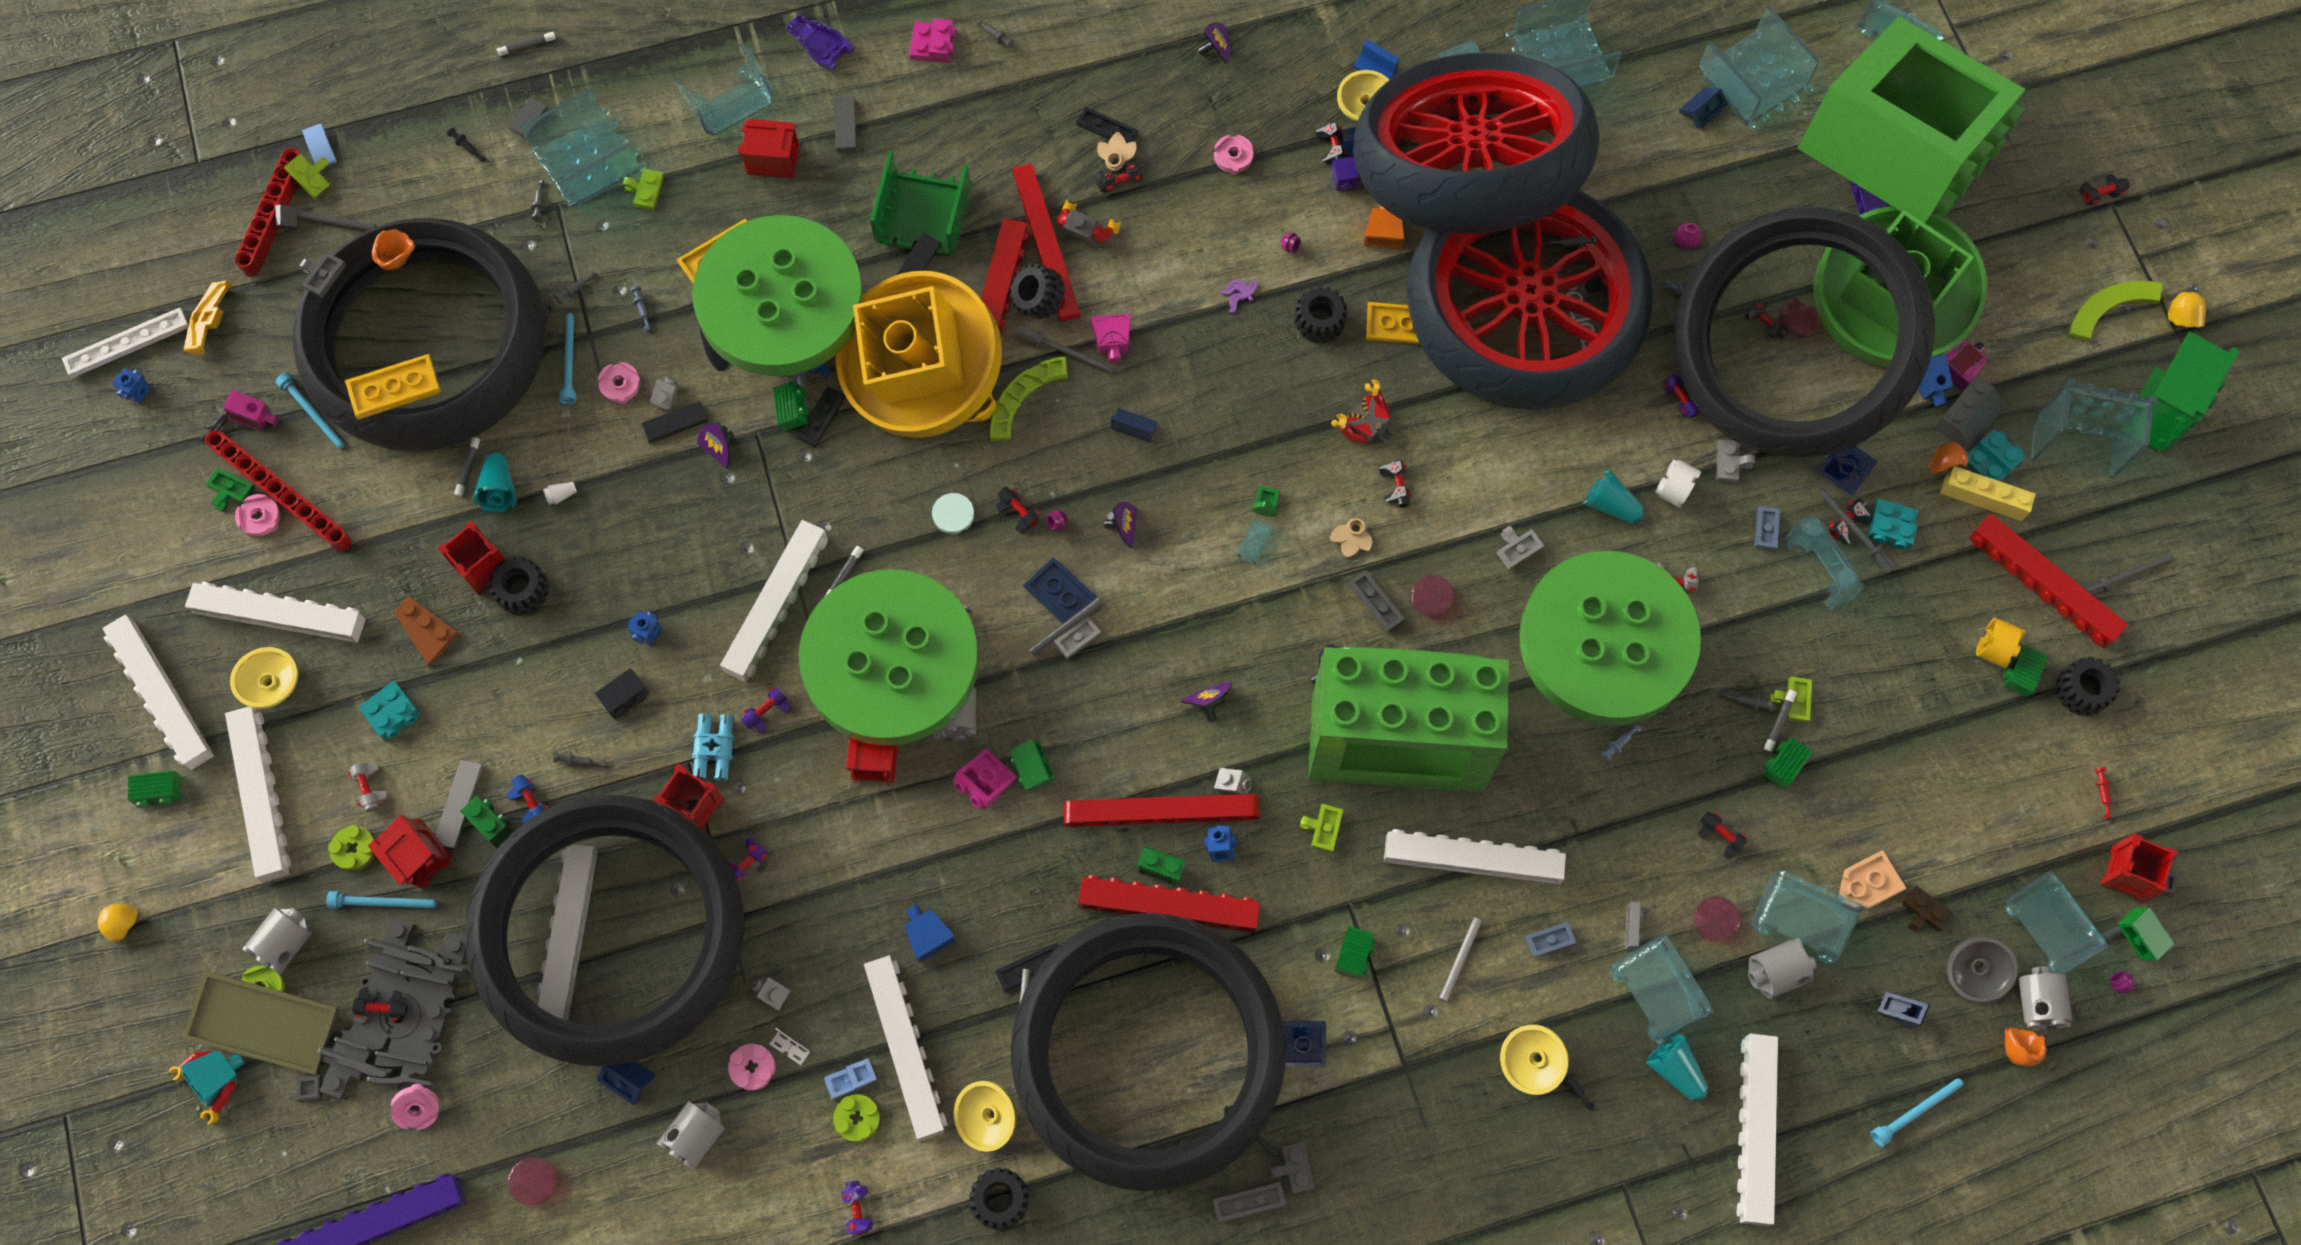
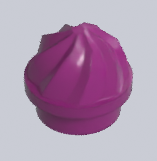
(1290, 242)
(1056, 520)
(2122, 982)

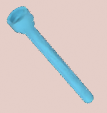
(287, 383)
(567, 394)
(336, 900)
(1883, 1134)

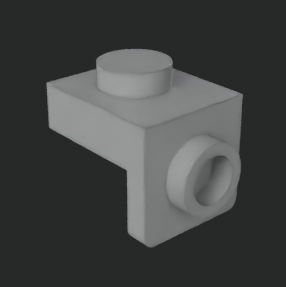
(665, 392)
(1233, 781)
(769, 992)

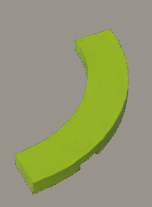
(2110, 298)
(1018, 390)

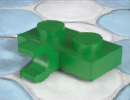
(228, 487)

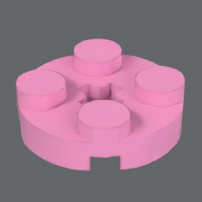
(1231, 164)
(622, 393)
(258, 527)
(763, 1073)
(411, 1096)

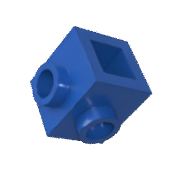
(131, 385)
(644, 628)
(1221, 843)

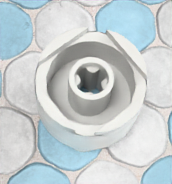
(1678, 483)

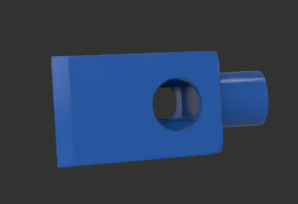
(1936, 381)
(926, 933)

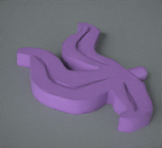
(1244, 292)

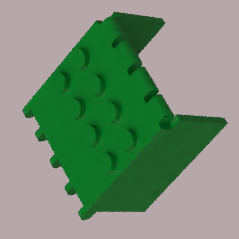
(919, 204)
(2185, 389)

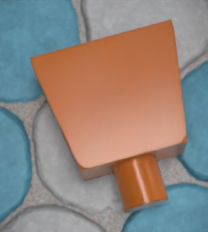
(1384, 230)

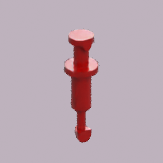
(2104, 790)

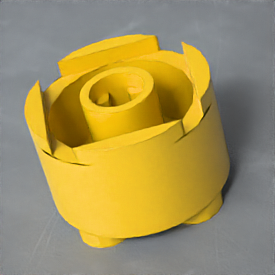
(2000, 642)

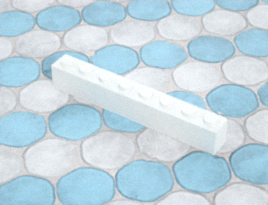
(774, 601)
(275, 612)
(158, 693)
(257, 794)
(1474, 857)
(567, 930)
(905, 1049)
(1758, 1130)

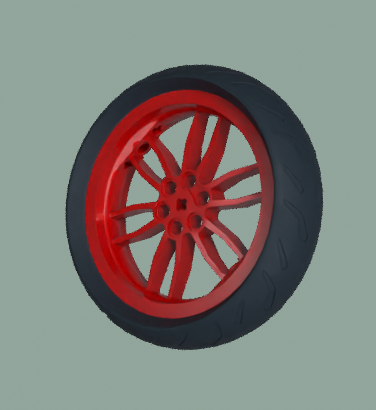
(1416, 109)
(1517, 381)

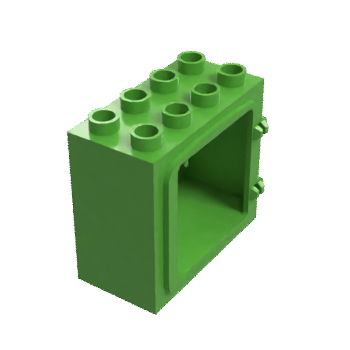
(1913, 121)
(1408, 718)

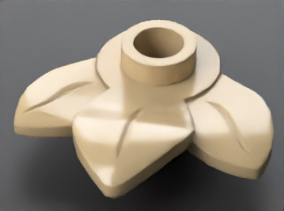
(1116, 149)
(1351, 540)

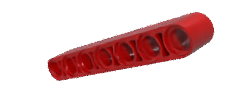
(278, 192)

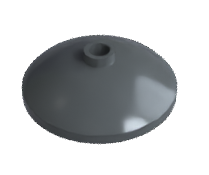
(1991, 978)

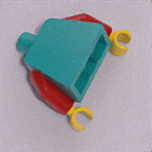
(210, 1079)

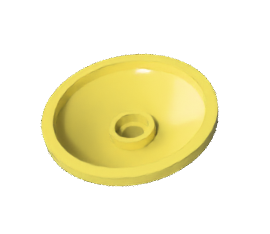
(1358, 89)
(256, 670)
(1521, 1066)
(975, 1120)

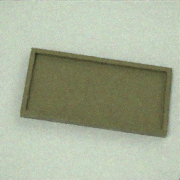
(260, 1022)

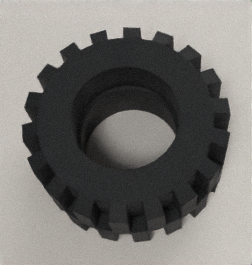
(1048, 296)
(1325, 300)
(507, 575)
(2099, 675)
(984, 1184)

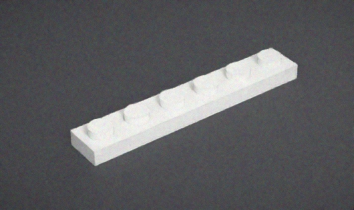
(125, 342)

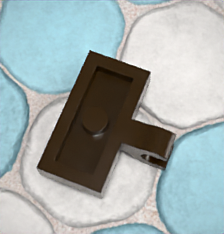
(1926, 910)

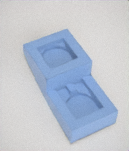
(319, 144)
(850, 1079)

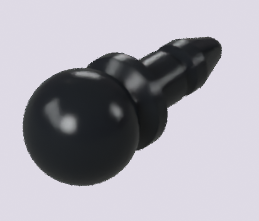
(1593, 285)

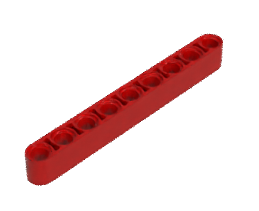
(1044, 235)
(272, 484)
(1161, 810)

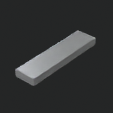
(460, 795)

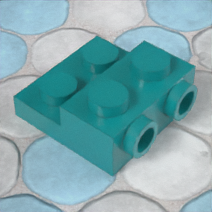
(1994, 456)
(1893, 524)
(389, 711)

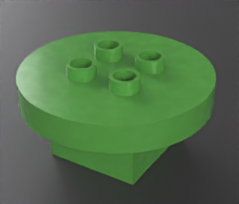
(777, 295)
(1860, 308)
(1609, 637)
(889, 657)

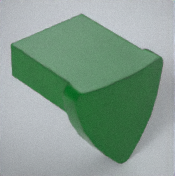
(1266, 501)

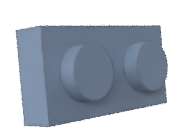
(1767, 528)
(1550, 939)

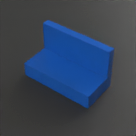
(1377, 60)

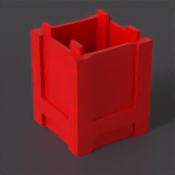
(769, 148)
(472, 556)
(871, 761)
(687, 788)
(410, 852)
(2146, 860)

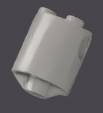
(962, 724)
(279, 938)
(1781, 968)
(2045, 991)
(692, 1133)

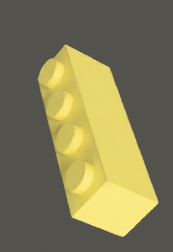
(1987, 493)

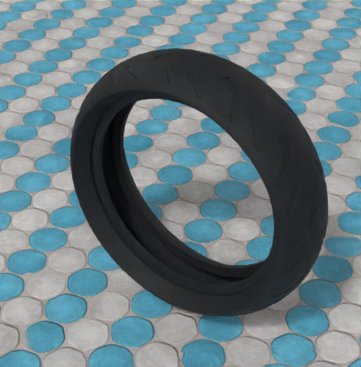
(1783, 230)
(463, 414)
(538, 841)
(1161, 936)

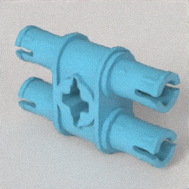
(721, 754)

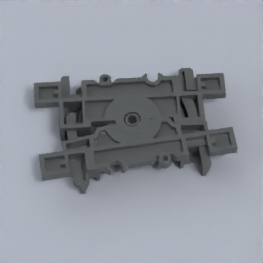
(414, 1037)

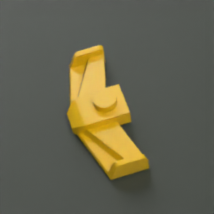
(205, 317)

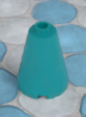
(495, 485)
(1614, 499)
(1679, 1068)

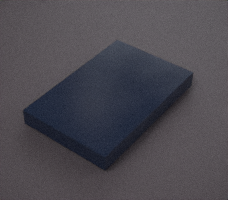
(1059, 591)

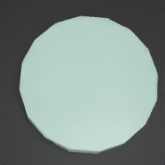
(953, 513)

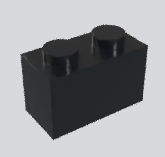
(622, 694)

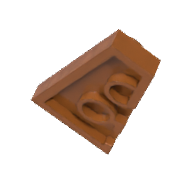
(425, 629)

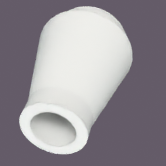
(559, 492)

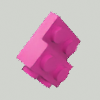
(933, 40)
(984, 779)

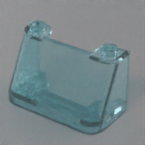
(1813, 534)
(1807, 913)
(2056, 923)
(1662, 988)

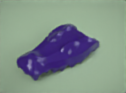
(820, 42)

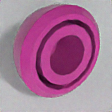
(1688, 236)

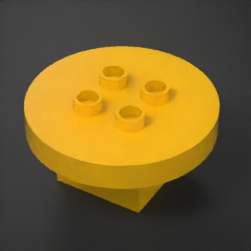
(920, 355)

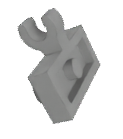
(1729, 461)
(1518, 547)

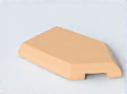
(1871, 881)

